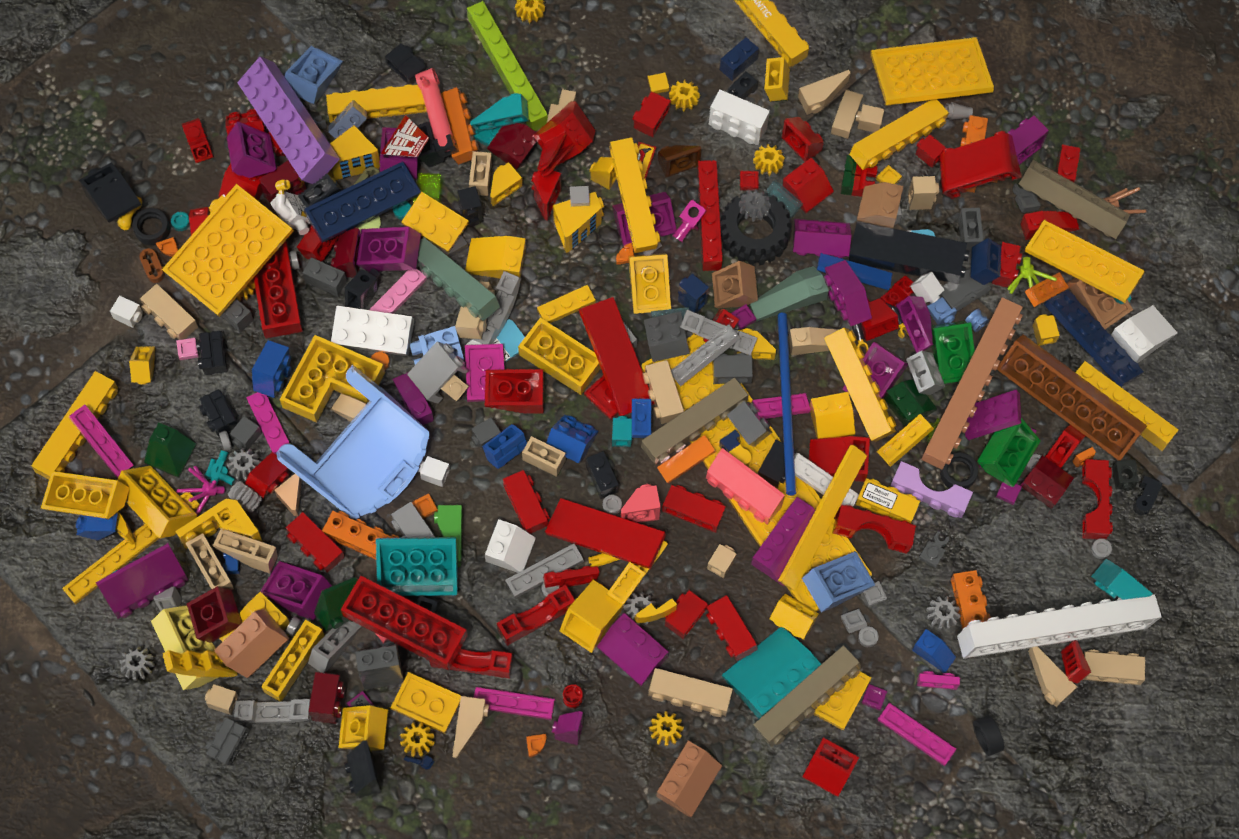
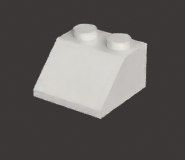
(509, 547)

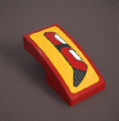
(646, 155)

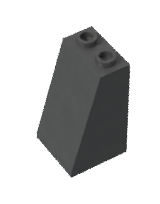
(379, 666)

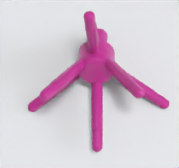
(208, 489)

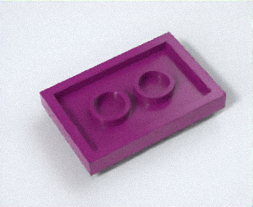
(994, 415)

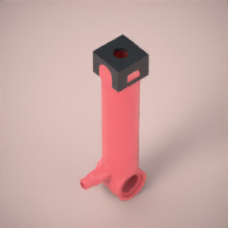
(429, 86)

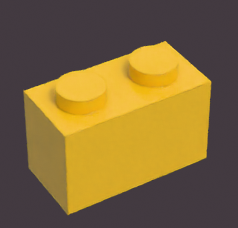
(777, 79)
(794, 616)

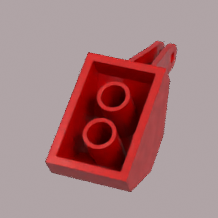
(563, 137)

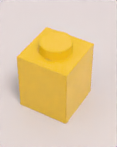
(1045, 330)

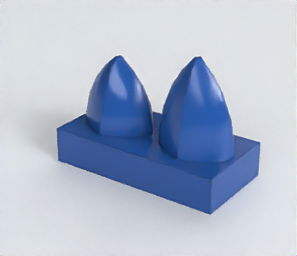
(641, 418)

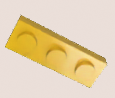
(566, 304)
(905, 440)

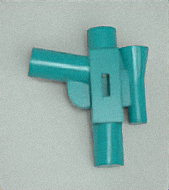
(218, 471)

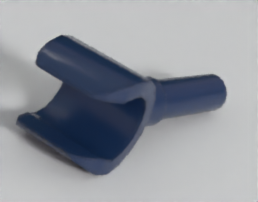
(425, 763)

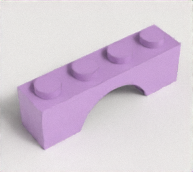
(952, 501)

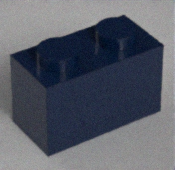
(739, 59)
(986, 261)
(693, 293)

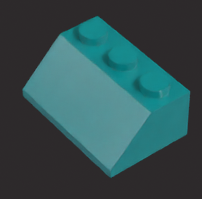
(1118, 582)

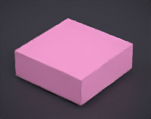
(187, 348)

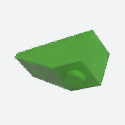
(450, 525)

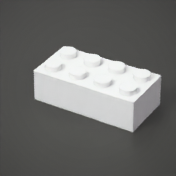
(372, 330)

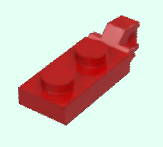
(571, 577)

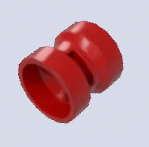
(574, 693)

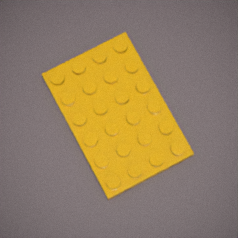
(931, 71)
(227, 250)

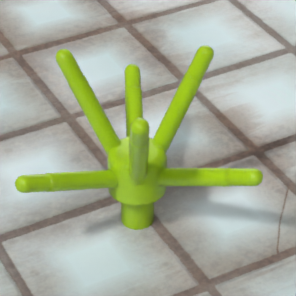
(1028, 271)

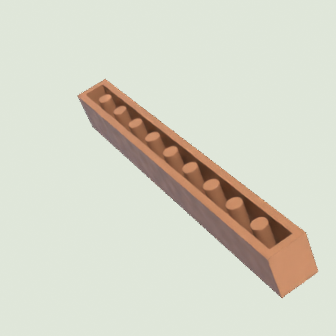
(971, 384)

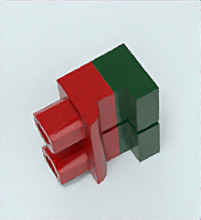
(855, 178)

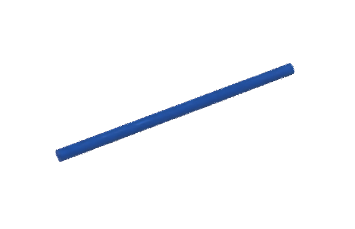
(786, 405)

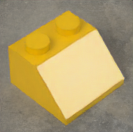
(832, 416)
(363, 724)

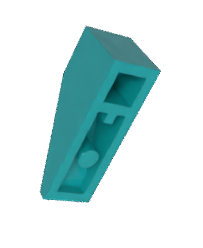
(504, 112)

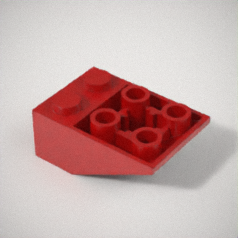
(829, 453)

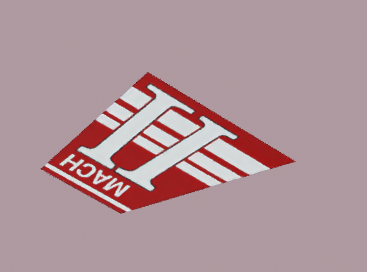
(406, 140)

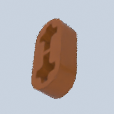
(155, 264)

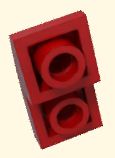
(899, 291)

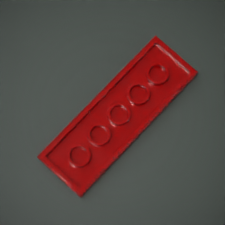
(615, 354)
(605, 533)

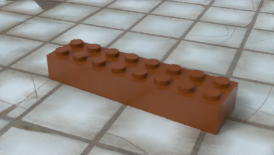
(1071, 397)

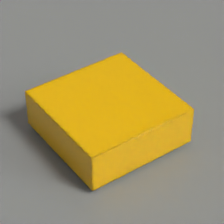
(658, 83)
(889, 175)

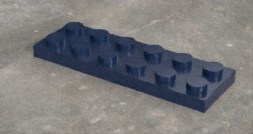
(362, 202)
(1093, 338)

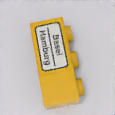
(887, 501)

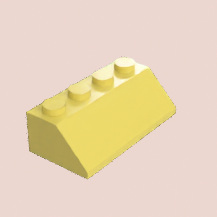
(178, 635)

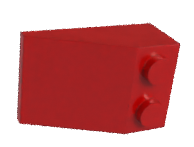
(515, 390)

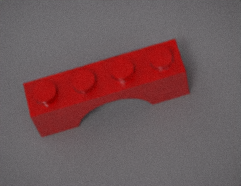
(1096, 476)
(897, 534)
(522, 624)
(485, 663)

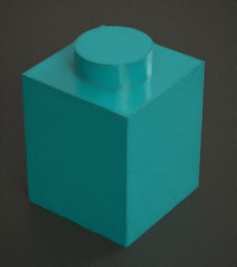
(622, 431)

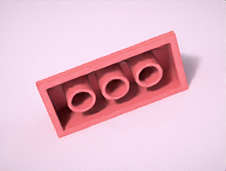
(745, 487)

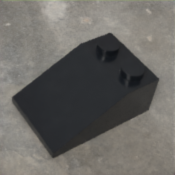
(362, 771)

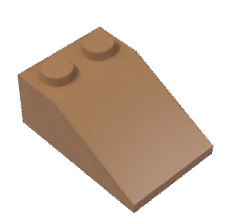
(1099, 304)

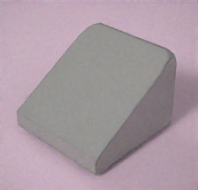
(168, 599)

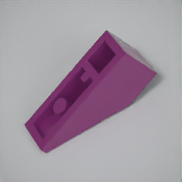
(917, 321)
(413, 399)
(568, 727)

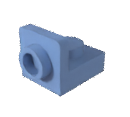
(941, 311)

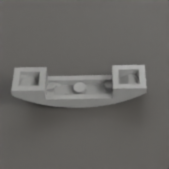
(506, 296)
(707, 329)
(272, 711)

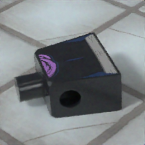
(361, 289)

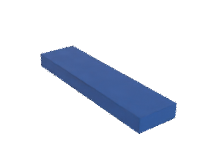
(865, 274)

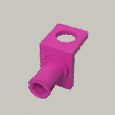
(688, 222)

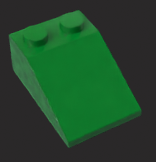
(952, 349)

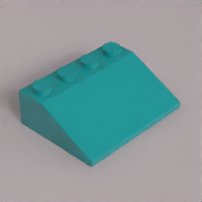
(417, 565)
(771, 671)

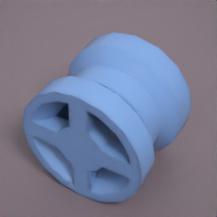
(977, 320)

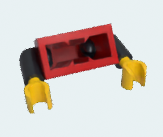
(884, 320)

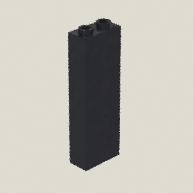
(908, 252)

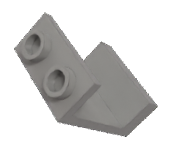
(435, 370)

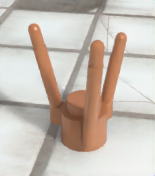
(1113, 199)

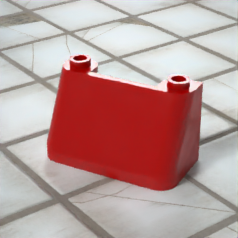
(978, 164)

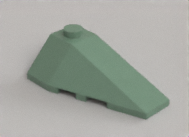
(794, 292)

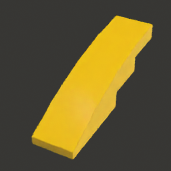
(630, 579)
(196, 664)

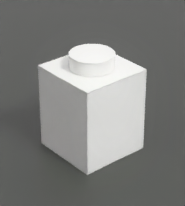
(927, 287)
(126, 311)
(434, 471)

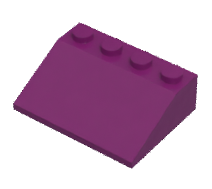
(141, 581)

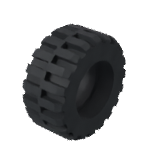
(755, 249)

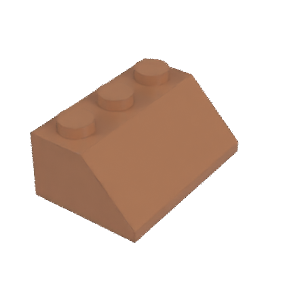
(252, 643)
(689, 779)

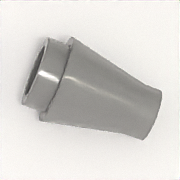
(958, 111)

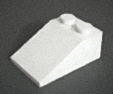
(1143, 333)

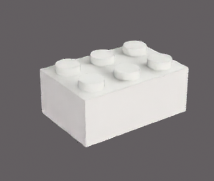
(738, 117)

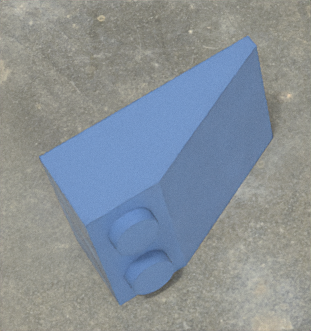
(312, 74)
(838, 581)

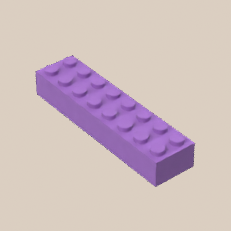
(288, 120)

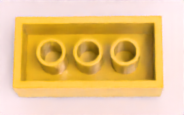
(560, 356)

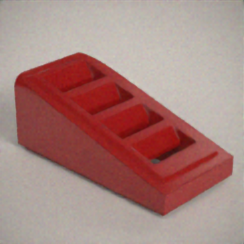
(1083, 668)

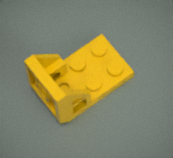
(225, 515)

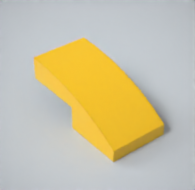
(123, 529)
(651, 614)

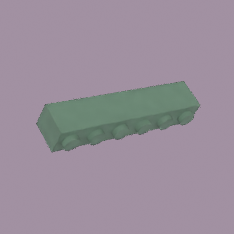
(456, 281)

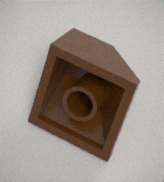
(678, 158)

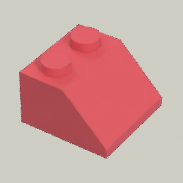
(642, 505)

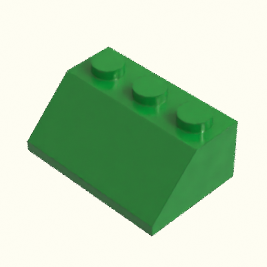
(1009, 452)

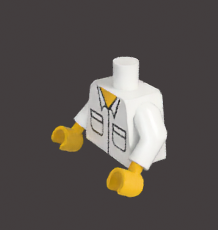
(290, 208)

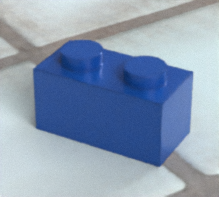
(231, 565)

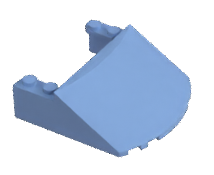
(371, 456)

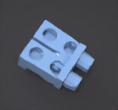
(443, 336)

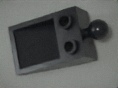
(109, 192)

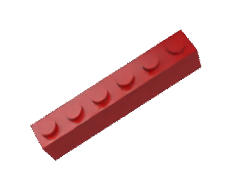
(710, 221)

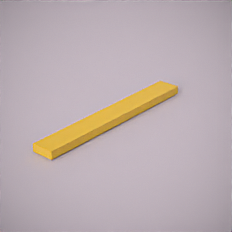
(822, 518)
(115, 559)

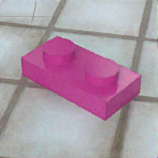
(944, 681)

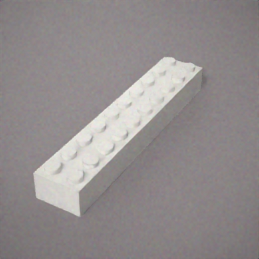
(1057, 626)

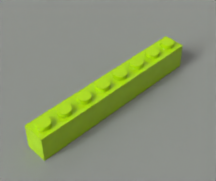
(506, 63)

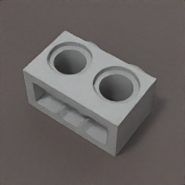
(925, 372)

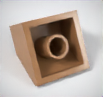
(880, 204)
(734, 285)

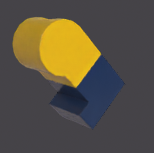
(731, 445)

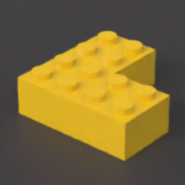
(322, 372)

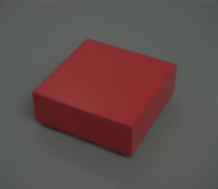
(748, 180)

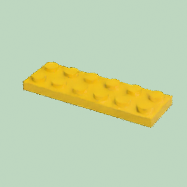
(1084, 261)

